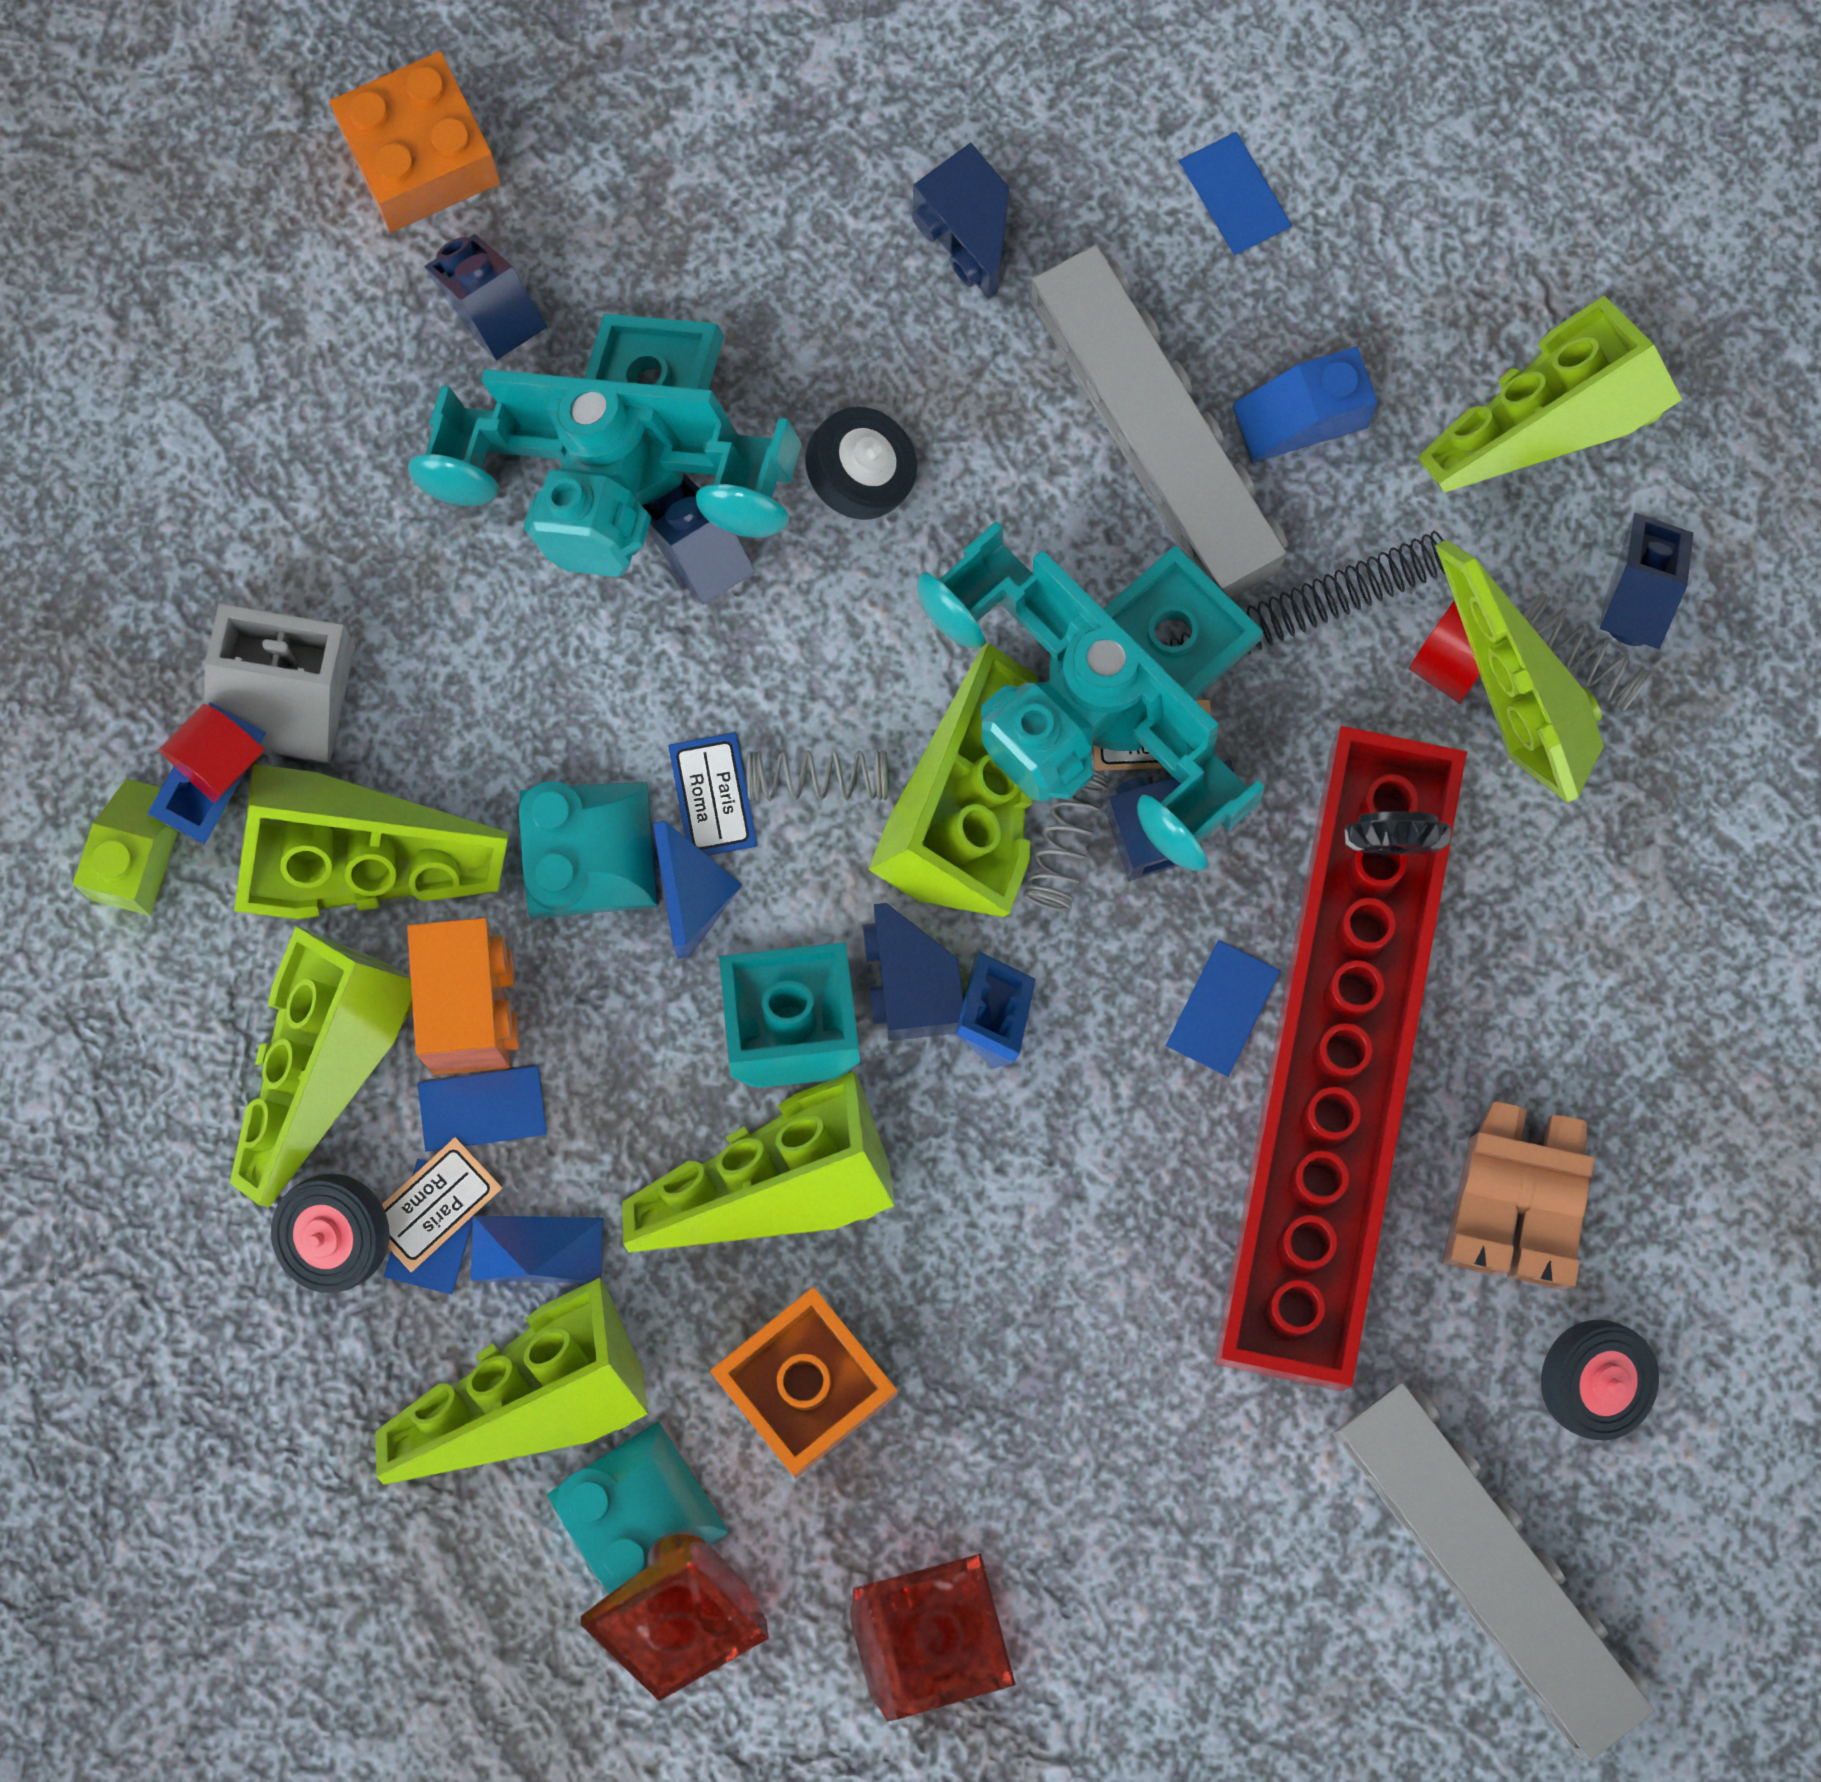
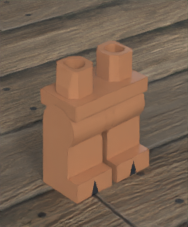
(1536, 1181)

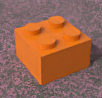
(415, 141)
(460, 996)
(804, 1382)

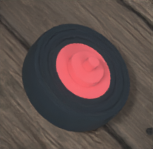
(330, 1233)
(1599, 1380)

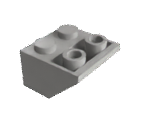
(281, 678)

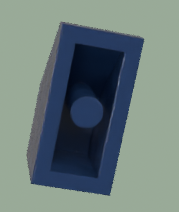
(1647, 582)

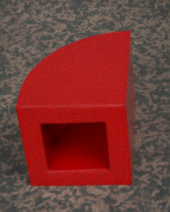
(1447, 658)
(211, 751)

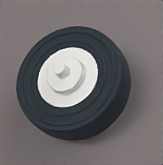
(861, 463)

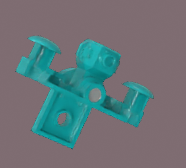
(615, 445)
(1107, 682)

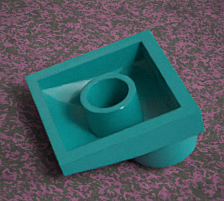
(586, 848)
(789, 1015)
(631, 1503)

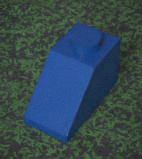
(1307, 405)

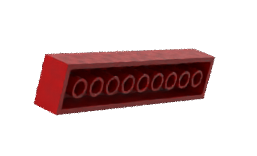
(1338, 1070)

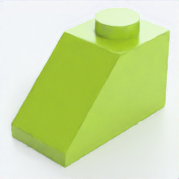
(126, 851)

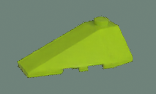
(1584, 389)
(1534, 698)
(961, 817)
(340, 844)
(328, 1036)
(793, 1176)
(540, 1393)

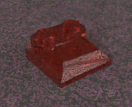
(678, 1616)
(930, 1638)

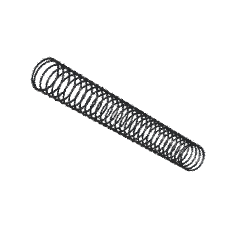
(1338, 588)

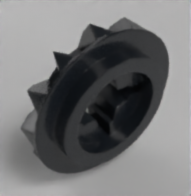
(1397, 833)

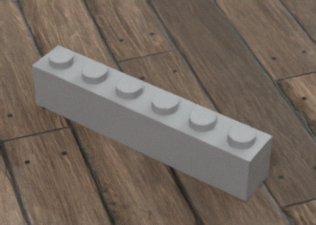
(1157, 423)
(1494, 1572)

